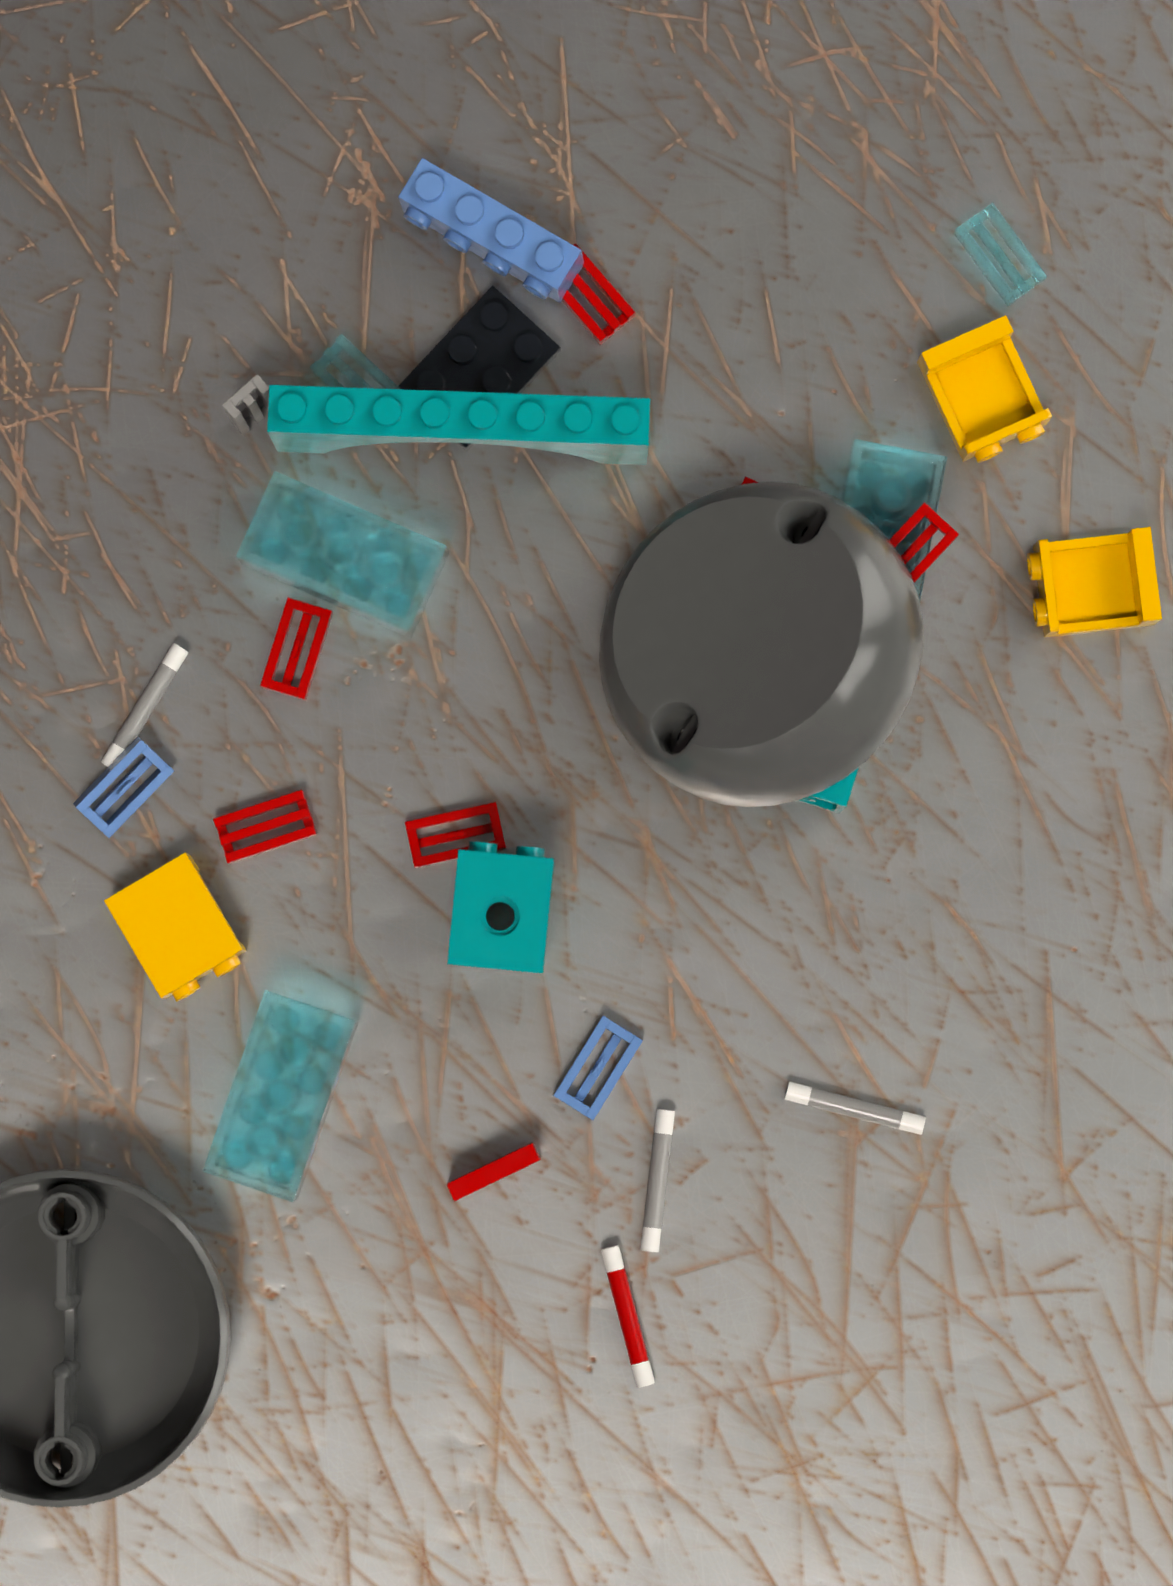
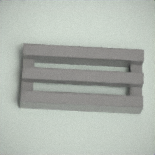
(252, 405)

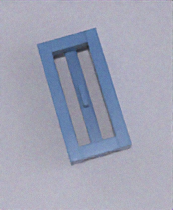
(110, 774)
(576, 1102)

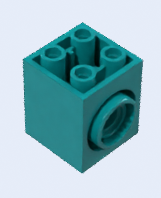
(493, 878)

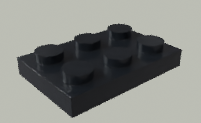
(486, 351)

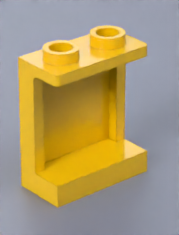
(983, 391)
(1095, 583)
(176, 928)

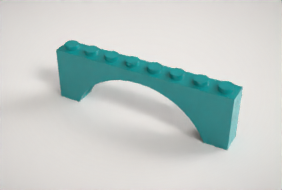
(343, 417)

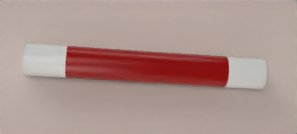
(627, 1316)

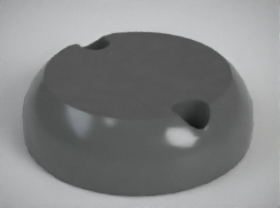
(761, 644)
(104, 1337)

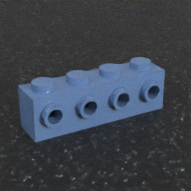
(491, 231)

